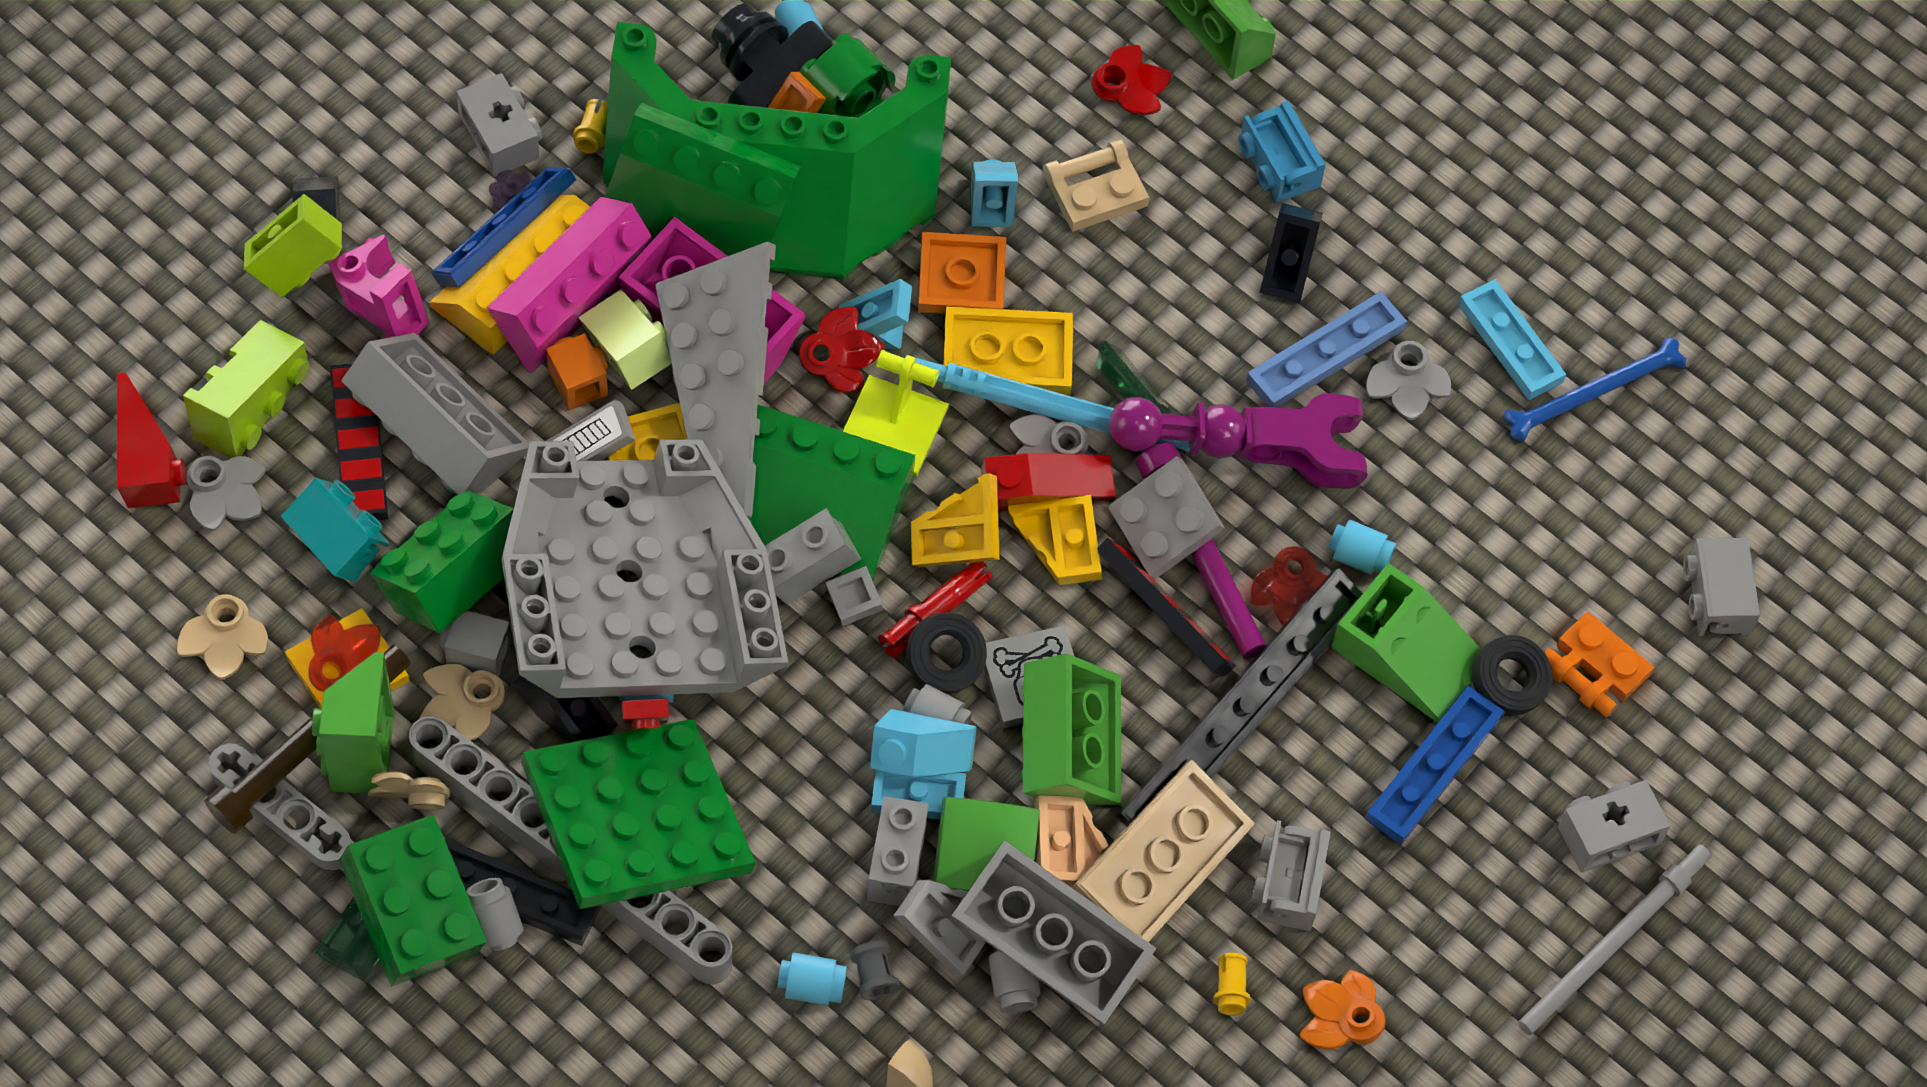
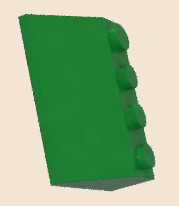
(701, 178)
(817, 467)

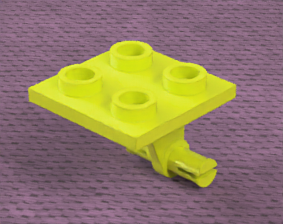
(896, 413)

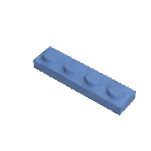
(1326, 351)

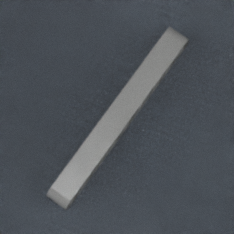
(521, 806)

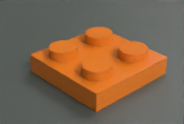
(961, 272)

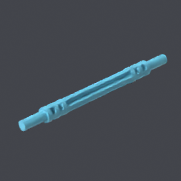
(1028, 397)

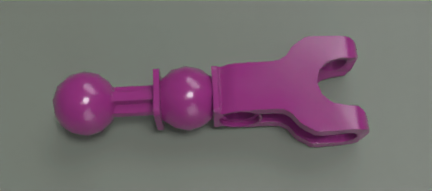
(1258, 434)

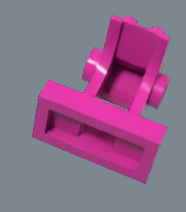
(374, 299)

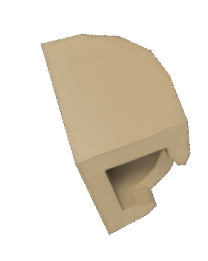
(909, 1067)

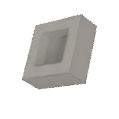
(854, 596)

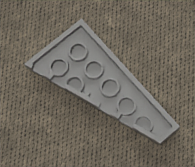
(719, 356)

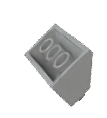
(434, 413)
(1053, 932)

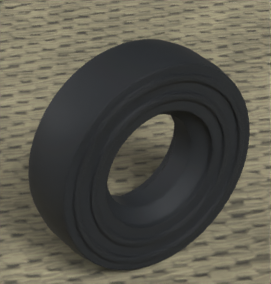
(973, 649)
(1531, 659)

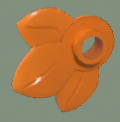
(1338, 1007)

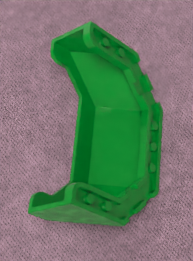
(857, 176)

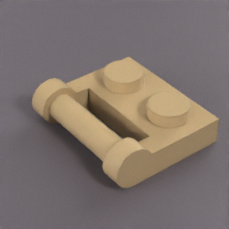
(1100, 196)

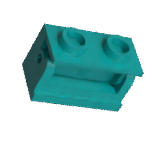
(335, 528)

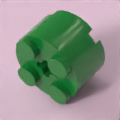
(849, 77)

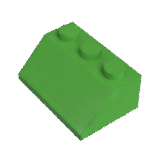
(1228, 31)
(356, 727)
(1072, 730)

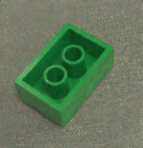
(447, 562)
(412, 900)

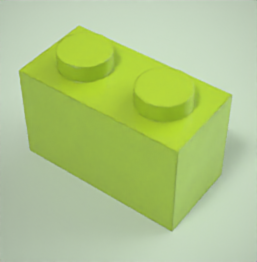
(293, 246)

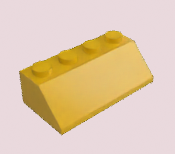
(468, 304)

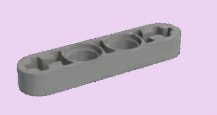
(284, 802)

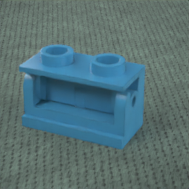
(1281, 152)

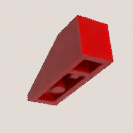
(145, 460)
(1049, 477)

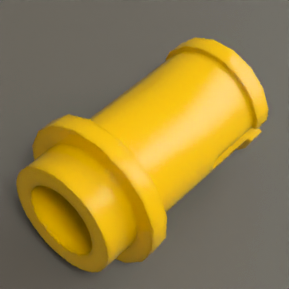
(590, 133)
(1232, 984)

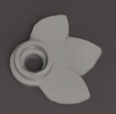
(1408, 385)
(1042, 435)
(228, 494)

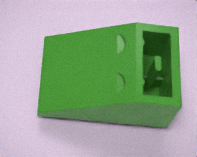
(1408, 643)

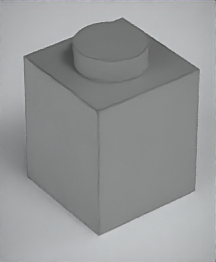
(477, 642)

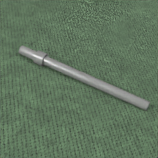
(1672, 883)

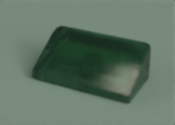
(1126, 377)
(349, 944)

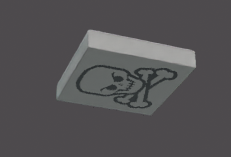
(1006, 667)

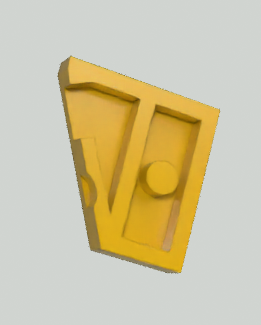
(960, 528)
(1061, 537)

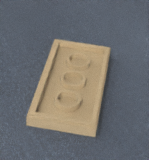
(1165, 852)

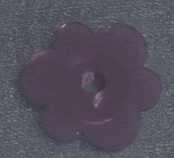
(507, 186)

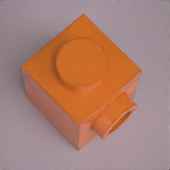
(577, 370)

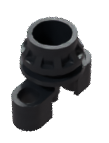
(762, 53)

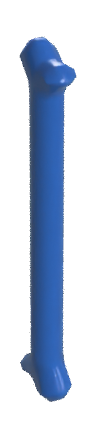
(1524, 421)

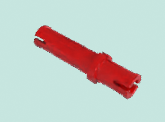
(943, 600)

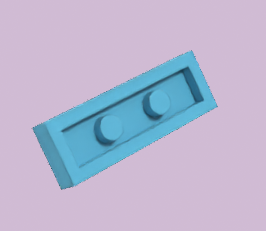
(1512, 339)

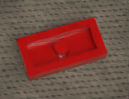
(645, 713)

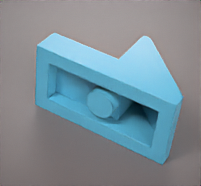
(884, 312)

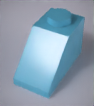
(993, 193)
(921, 745)

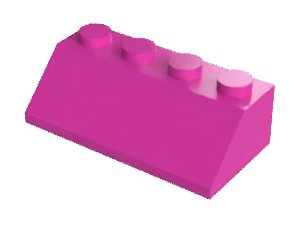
(681, 250)
(569, 279)

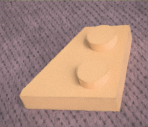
(1067, 837)

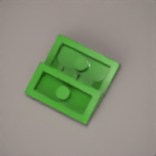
(974, 832)

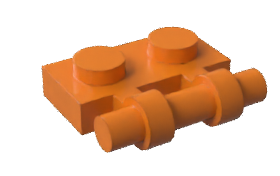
(1604, 657)

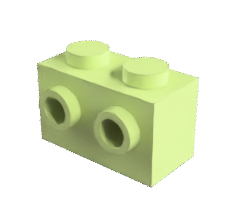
(627, 338)

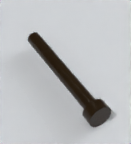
(233, 804)

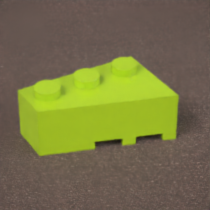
(247, 390)

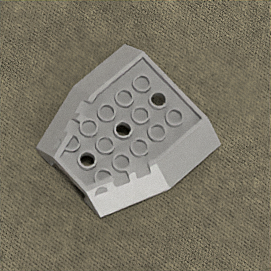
(701, 569)

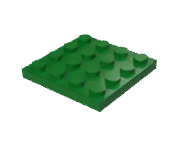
(637, 813)

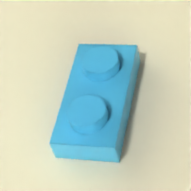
(923, 789)

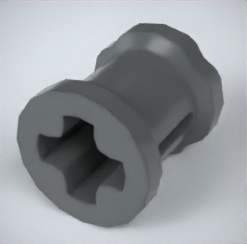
(874, 970)

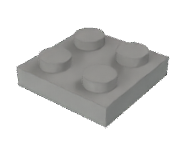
(1166, 517)

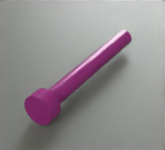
(1213, 569)

